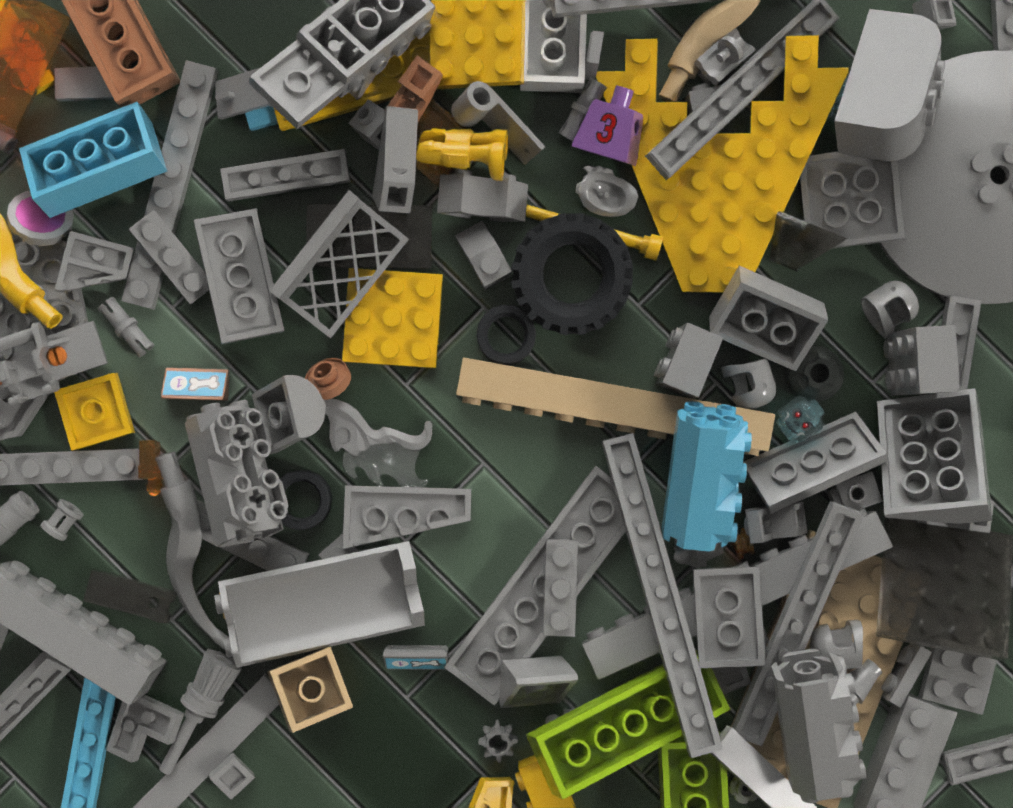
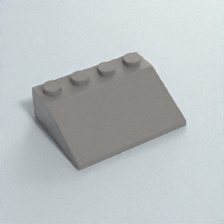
(934, 458)

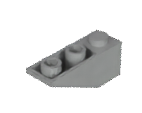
(396, 161)

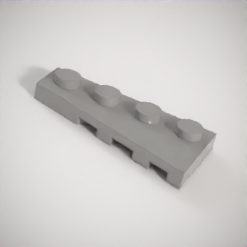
(393, 512)

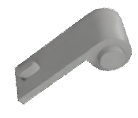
(237, 96)
(483, 103)

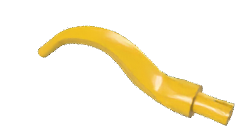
(18, 287)

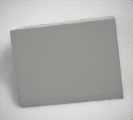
(535, 681)

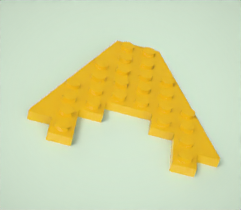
(728, 194)

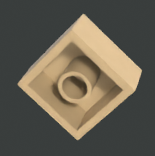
(310, 689)

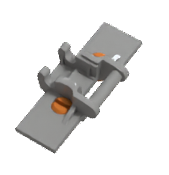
(52, 361)

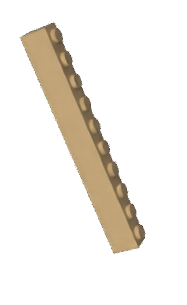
(589, 400)

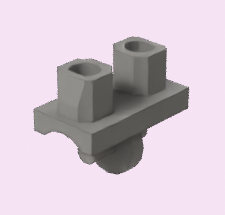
(723, 58)

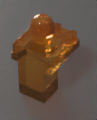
(148, 466)

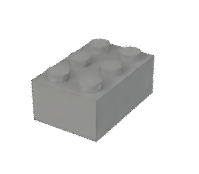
(768, 318)
(922, 360)

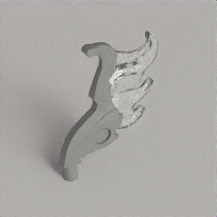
(375, 450)

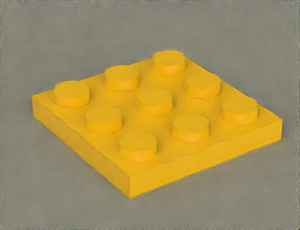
(478, 42)
(394, 320)

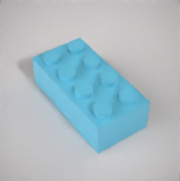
(92, 160)

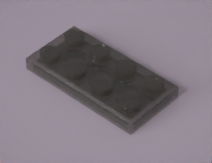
(413, 225)

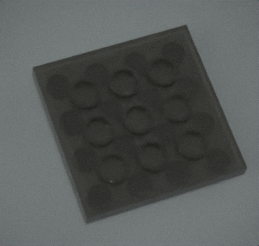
(946, 588)

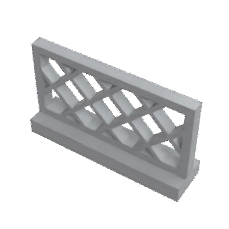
(318, 245)

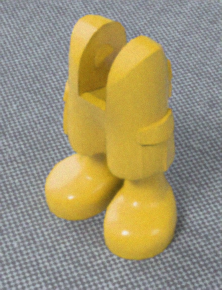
(460, 147)

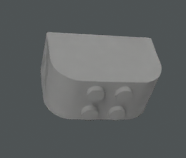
(891, 87)

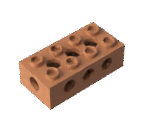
(114, 57)

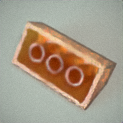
(28, 45)

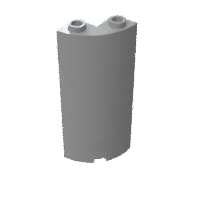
(320, 604)

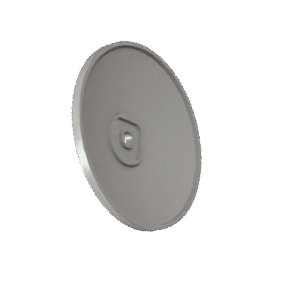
(952, 210)

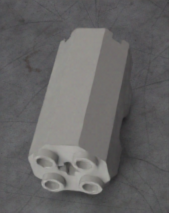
(232, 470)
(818, 725)

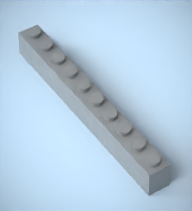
(635, 638)

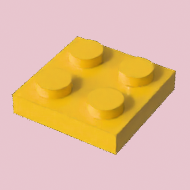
(94, 411)

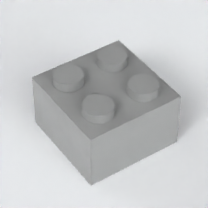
(688, 360)

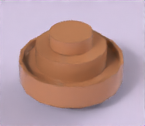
(329, 377)

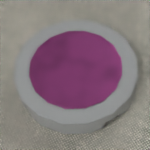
(34, 225)

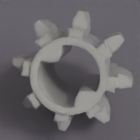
(492, 749)

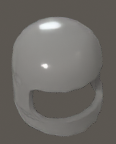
(890, 306)
(760, 379)
(840, 642)

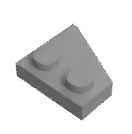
(92, 262)

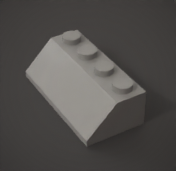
(906, 755)

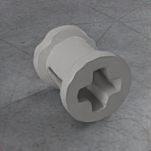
(58, 530)

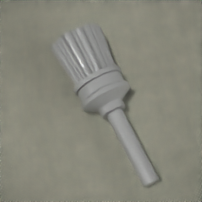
(202, 699)

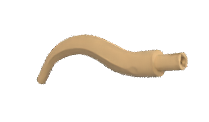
(701, 35)

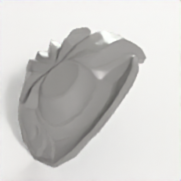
(605, 193)

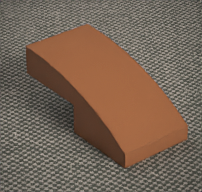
(417, 87)

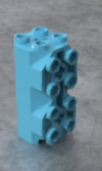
(705, 476)

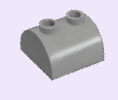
(290, 409)

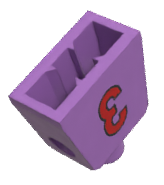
(612, 128)

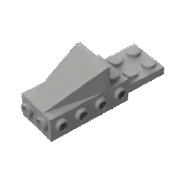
(340, 54)

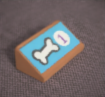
(196, 384)

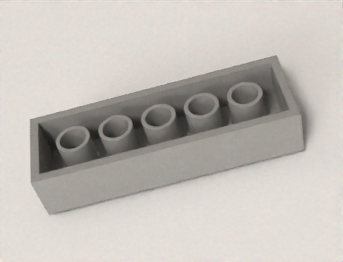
(76, 635)

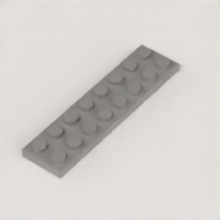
(514, 619)

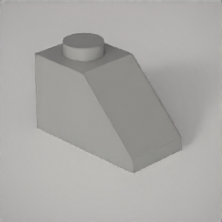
(484, 255)

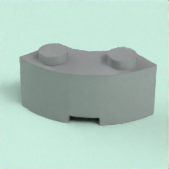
(480, 196)

